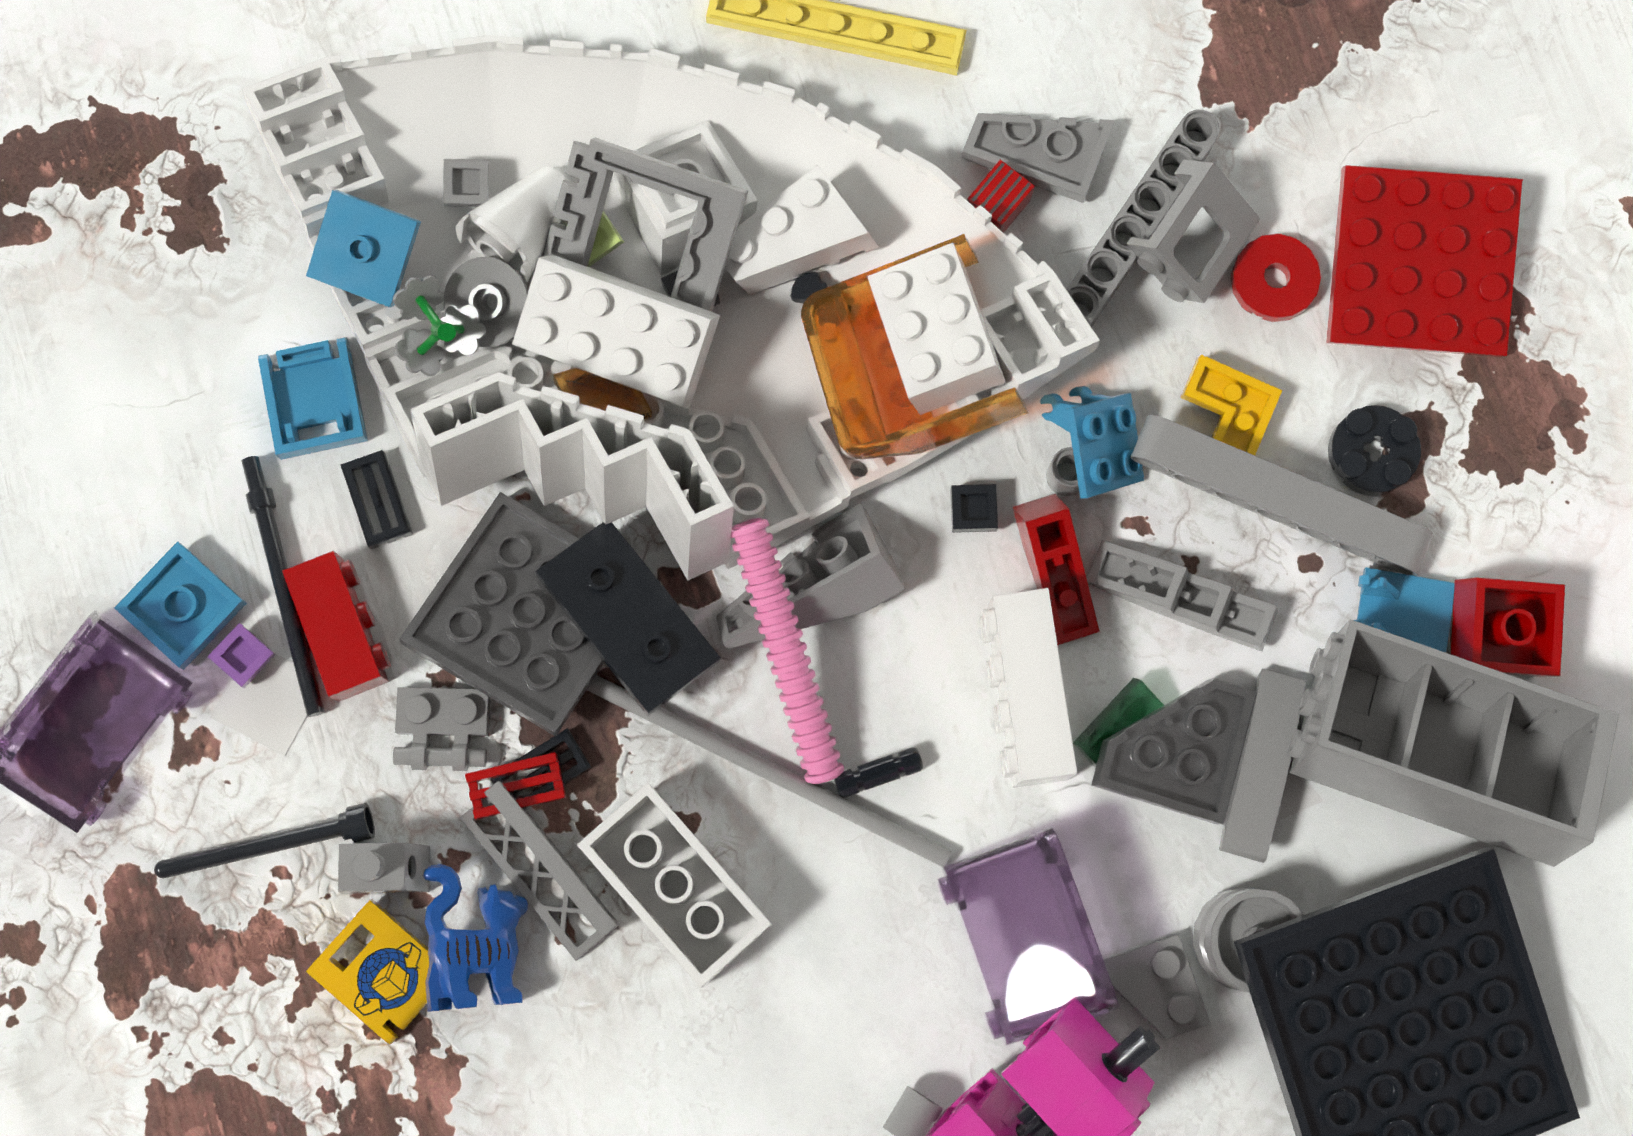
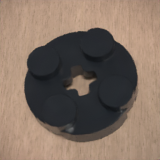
(1353, 464)

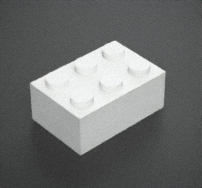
(936, 329)

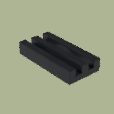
(389, 534)
(546, 747)

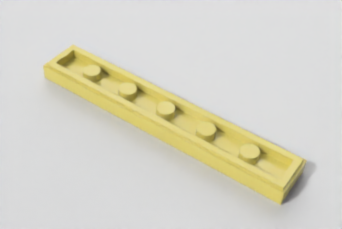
(846, 30)

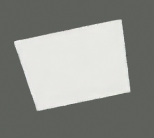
(268, 707)

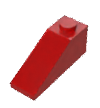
(1057, 565)

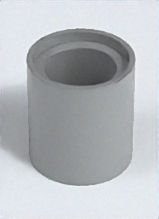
(1054, 480)
(912, 1115)

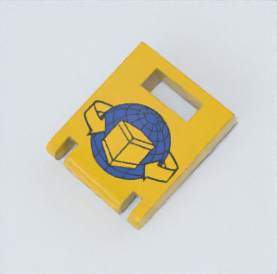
(383, 978)

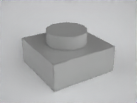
(465, 182)

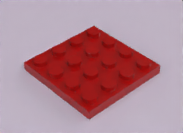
(1424, 261)

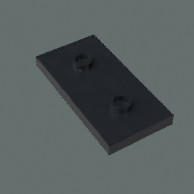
(628, 617)

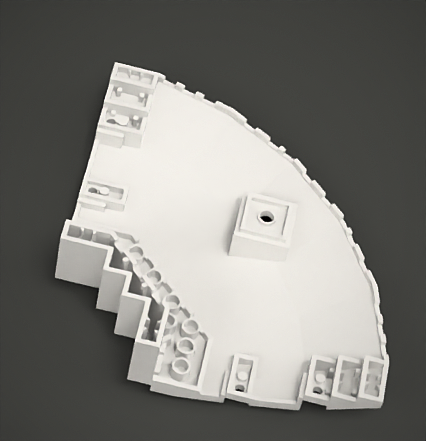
(759, 421)

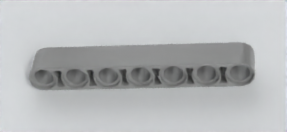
(1135, 219)
(1282, 495)

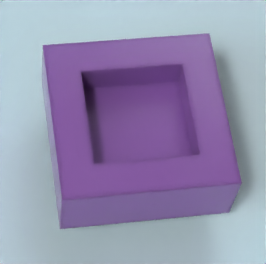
(241, 655)

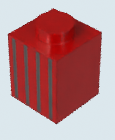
(1002, 194)

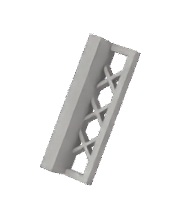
(552, 860)

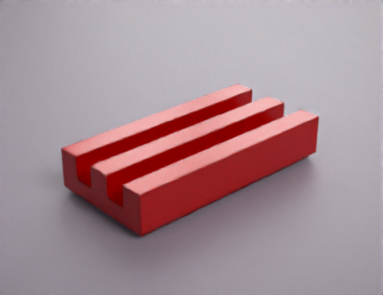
(477, 794)

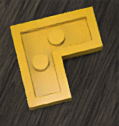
(1239, 399)

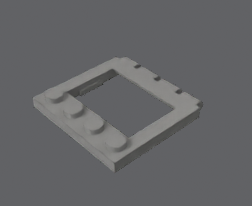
(711, 229)

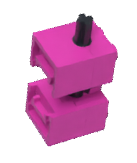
(1070, 1078)

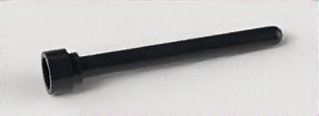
(353, 824)

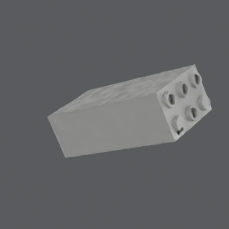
(1454, 743)

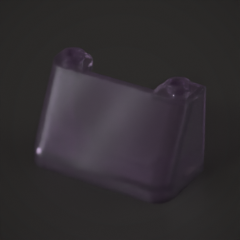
(86, 720)
(1028, 934)

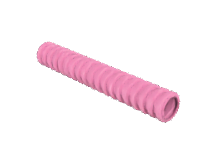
(786, 651)

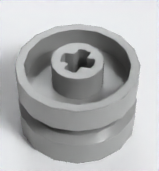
(1233, 917)

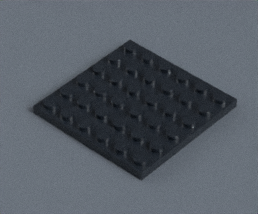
(1410, 1012)

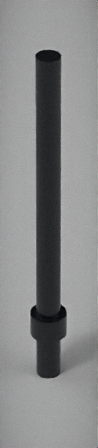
(261, 503)

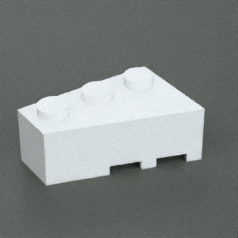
(796, 233)

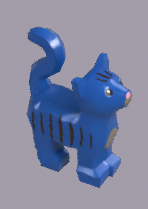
(462, 953)

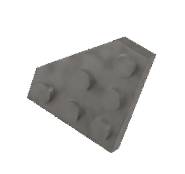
(1182, 752)

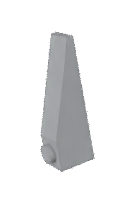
(831, 579)

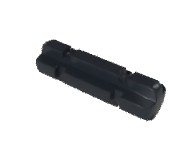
(879, 772)

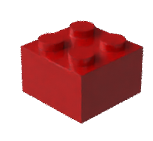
(1509, 625)

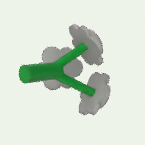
(458, 329)

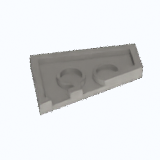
(1045, 152)

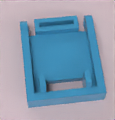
(310, 393)

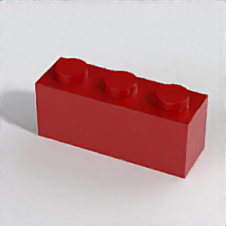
(337, 625)

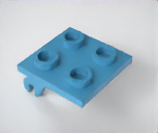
(1101, 438)
(1407, 606)

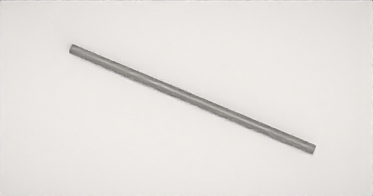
(775, 773)

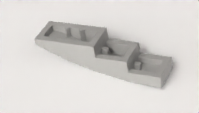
(1182, 595)
(1262, 766)

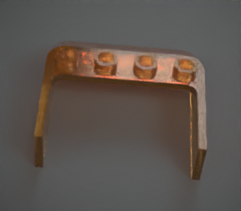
(864, 381)

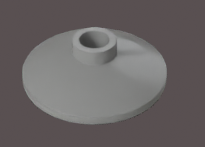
(473, 285)

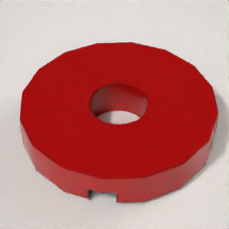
(1283, 254)

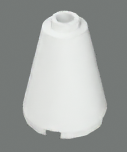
(515, 221)

